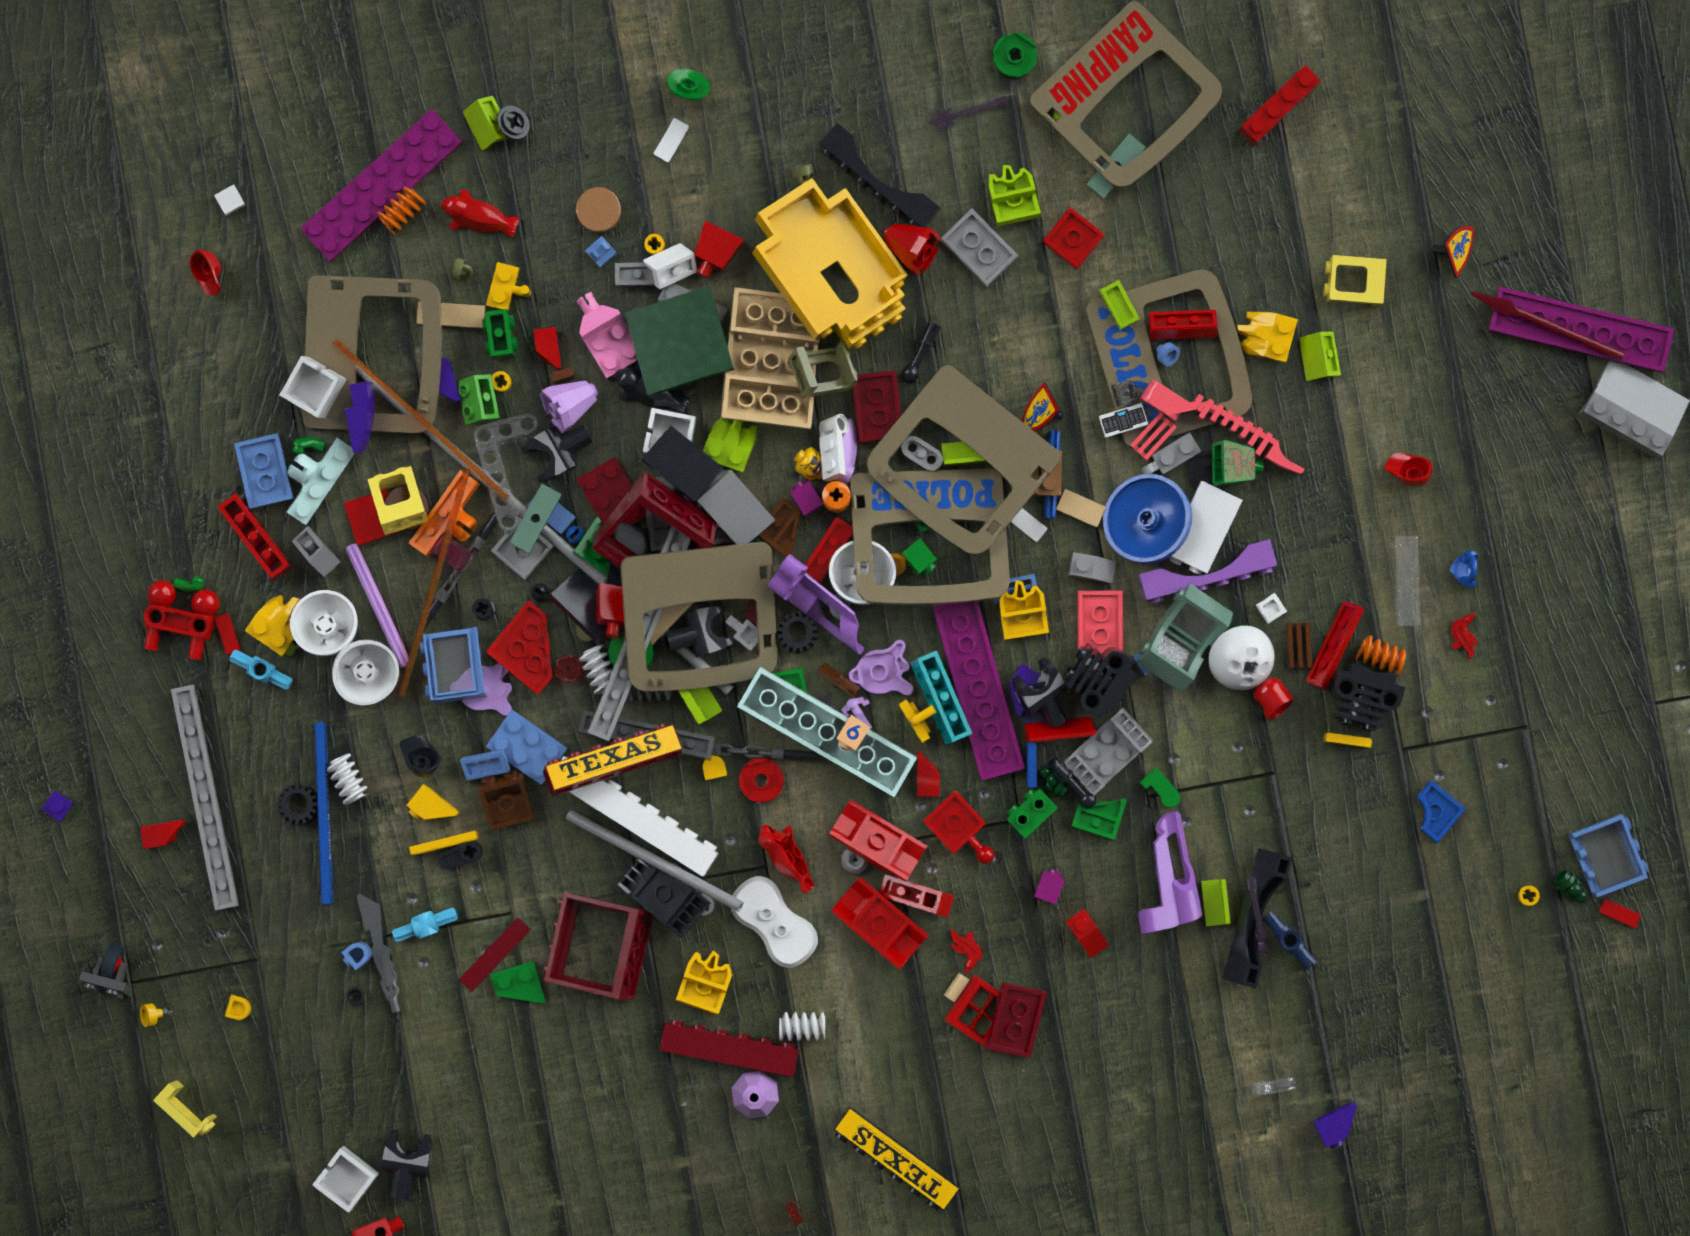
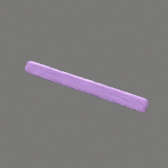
(377, 604)

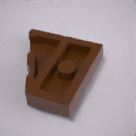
(783, 530)

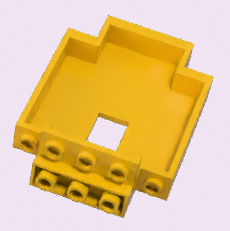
(810, 235)

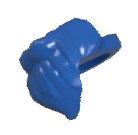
(1465, 569)

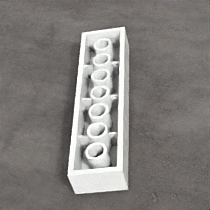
(649, 825)

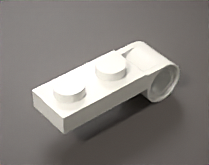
(832, 446)

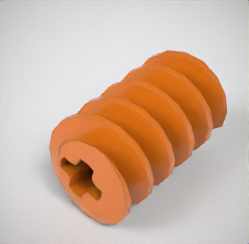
(400, 209)
(830, 490)
(1382, 655)

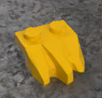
(1268, 335)
(1023, 612)
(272, 624)
(704, 984)

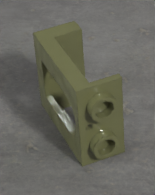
(801, 367)

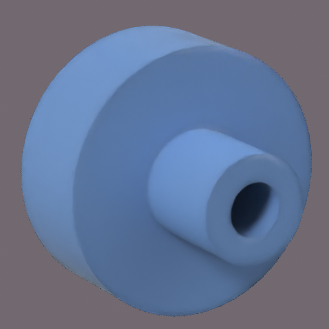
(1168, 353)

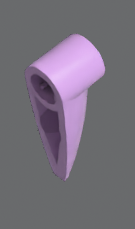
(850, 452)

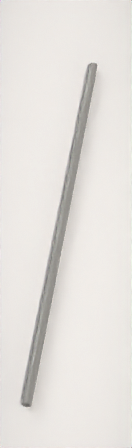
(547, 532)

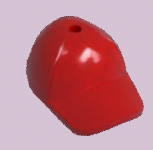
(206, 270)
(1410, 469)

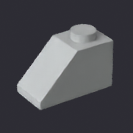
(316, 551)
(1091, 568)

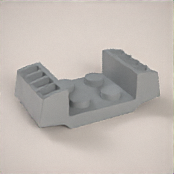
(1107, 752)

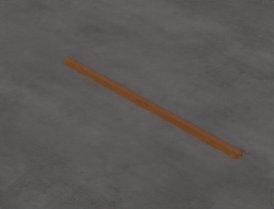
(482, 475)
(434, 581)

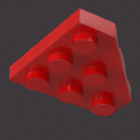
(525, 648)

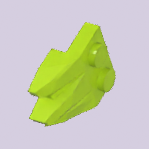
(1013, 196)
(731, 444)

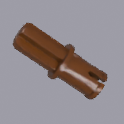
(838, 680)

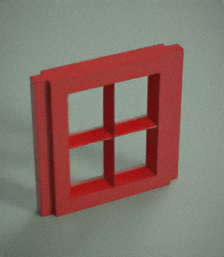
(966, 1000)

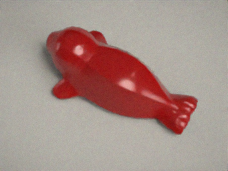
(477, 215)
(786, 855)

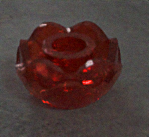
(561, 668)

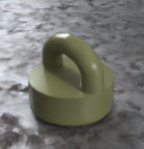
(800, 171)
(458, 268)

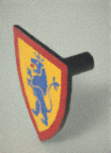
(1457, 248)
(1041, 409)

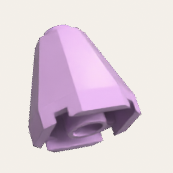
(568, 402)
(758, 1083)

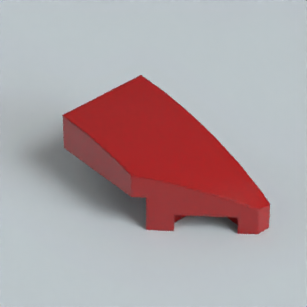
(547, 346)
(927, 777)
(160, 834)

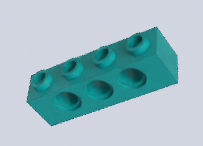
(941, 696)

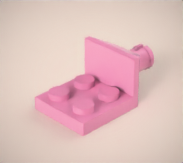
(606, 336)

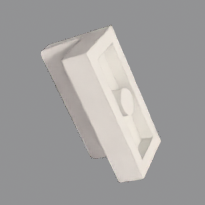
(671, 265)

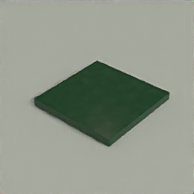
(679, 341)

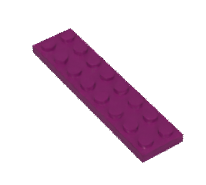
(399, 166)
(1642, 342)
(979, 688)

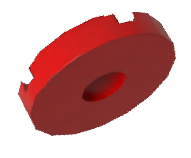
(757, 767)

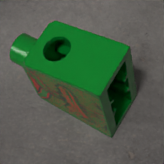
(1233, 463)

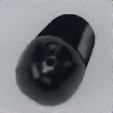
(420, 756)

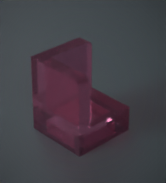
(456, 553)

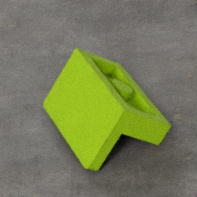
(482, 120)
(1319, 355)
(959, 454)
(701, 703)
(1215, 902)

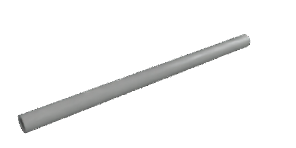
(655, 860)

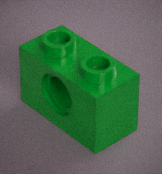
(920, 558)

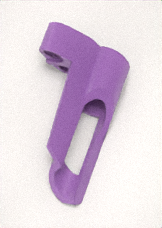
(803, 592)

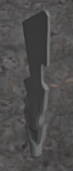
(381, 953)

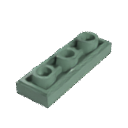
(1124, 153)
(542, 506)

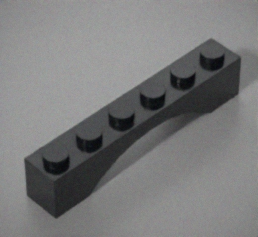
(913, 206)
(1243, 960)

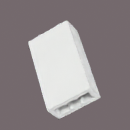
(1211, 519)

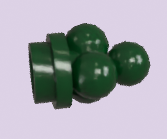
(1051, 783)
(1570, 885)

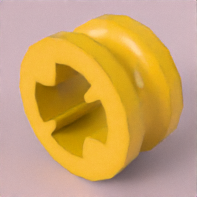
(649, 239)
(507, 378)
(1525, 901)

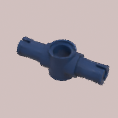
(1281, 930)

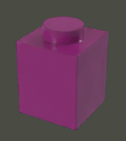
(806, 498)
(1049, 886)

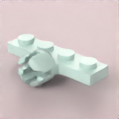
(317, 479)

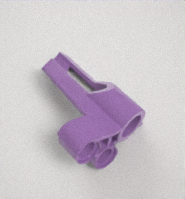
(1178, 897)

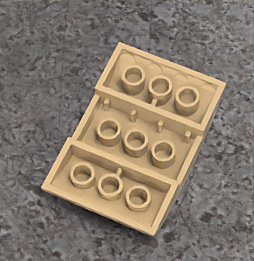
(759, 342)

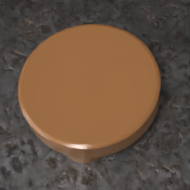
(598, 210)

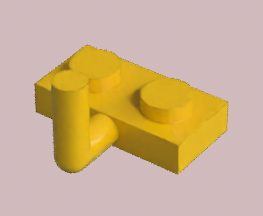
(504, 287)
(915, 718)

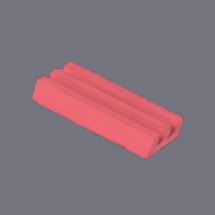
(1166, 422)

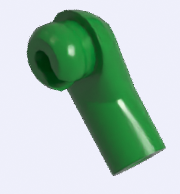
(308, 442)
(189, 587)

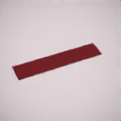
(494, 954)

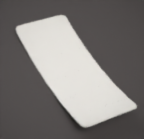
(671, 140)
(1029, 525)

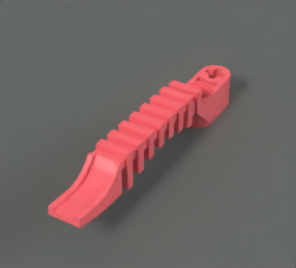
(1173, 405)

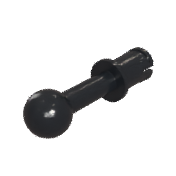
(910, 372)
(1065, 776)

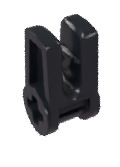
(458, 855)

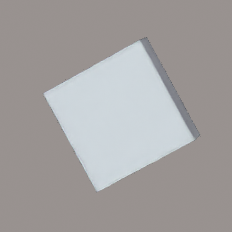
(229, 200)
(1271, 608)

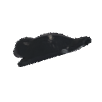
(634, 388)

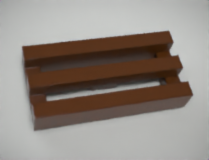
(1298, 626)

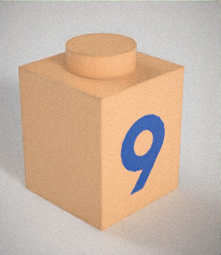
(852, 733)

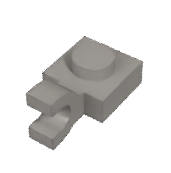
(746, 632)

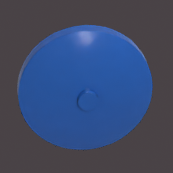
(1147, 518)

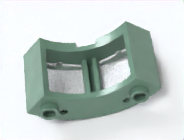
(1183, 636)

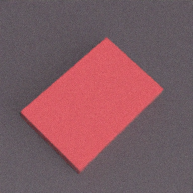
(1100, 619)

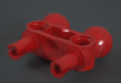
(161, 596)

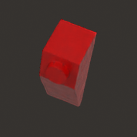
(916, 895)

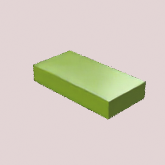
(1119, 305)

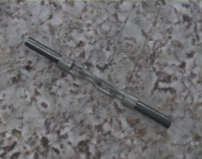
(477, 543)
(776, 753)

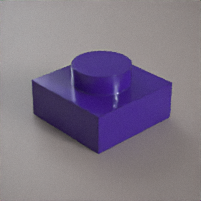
(57, 806)

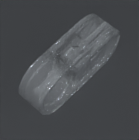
(1273, 1086)

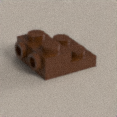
(505, 800)

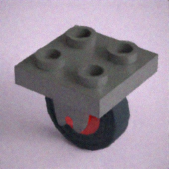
(108, 974)

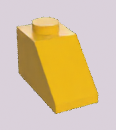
(430, 805)

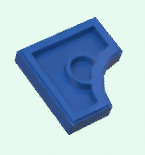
(1439, 811)

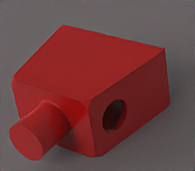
(716, 249)
(610, 609)
(391, 1227)

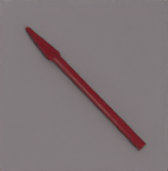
(1508, 308)

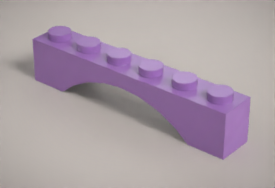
(1253, 558)

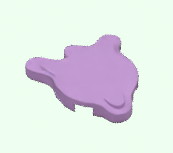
(882, 671)
(496, 691)

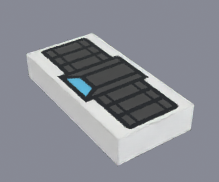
(1123, 420)

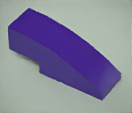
(361, 415)

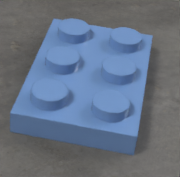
(264, 471)
(526, 745)

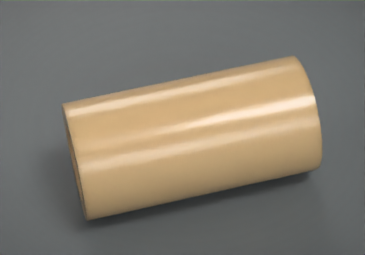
(956, 987)

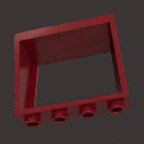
(664, 504)
(631, 952)

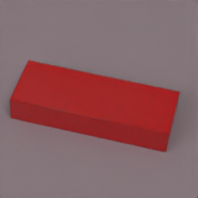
(227, 633)
(1619, 913)

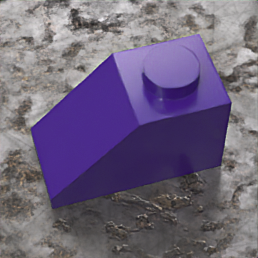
(448, 385)
(1335, 1125)

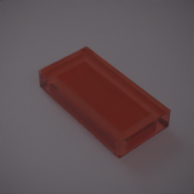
(794, 1211)

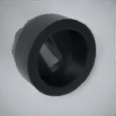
(543, 588)
(357, 992)

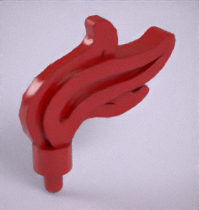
(1462, 636)
(968, 947)

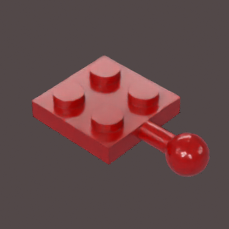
(956, 824)

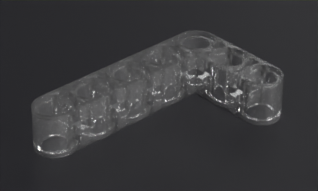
(497, 467)

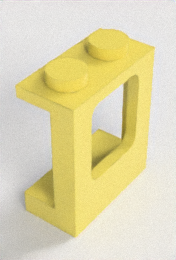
(1374, 283)
(402, 514)
(180, 1113)

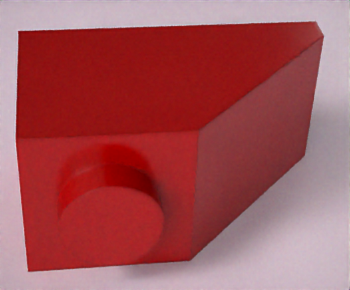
(1086, 932)

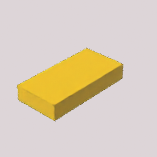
(1347, 740)

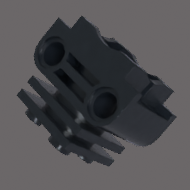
(1096, 676)
(1364, 696)

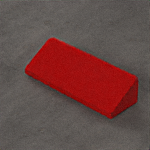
(1182, 324)
(1069, 729)

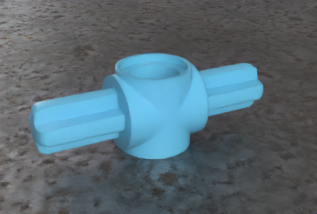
(250, 665)
(424, 924)

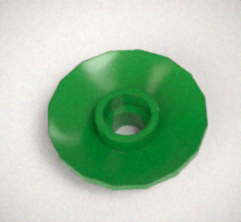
(688, 84)

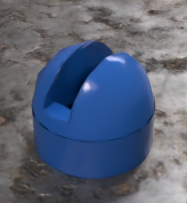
(577, 538)

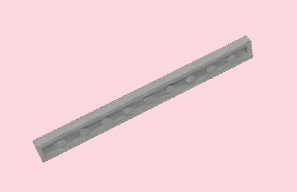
(618, 683)
(204, 797)

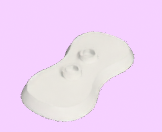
(786, 935)

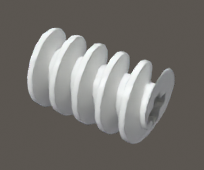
(598, 668)
(346, 779)
(802, 1026)

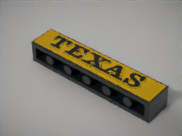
(896, 1158)

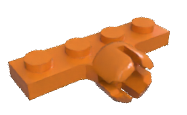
(432, 531)

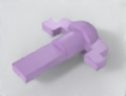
(853, 704)

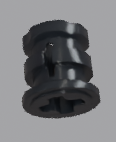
(489, 611)

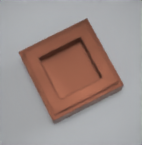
(562, 375)

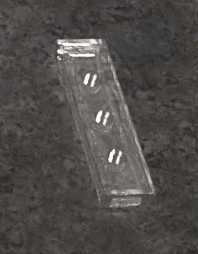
(1407, 581)

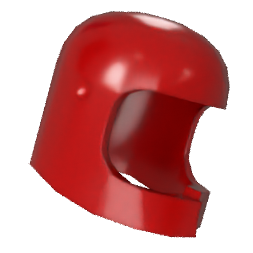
(1273, 695)

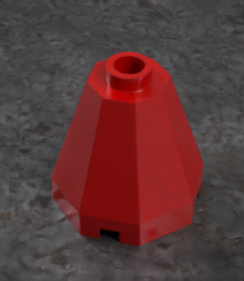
(912, 245)

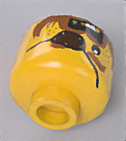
(809, 463)

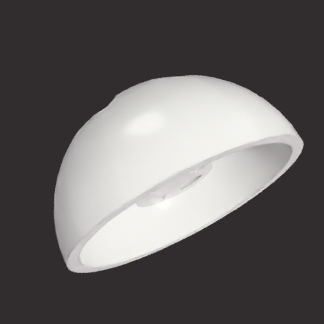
(843, 573)
(323, 611)
(1241, 658)
(367, 682)

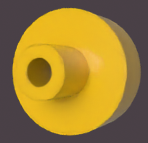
(149, 1014)

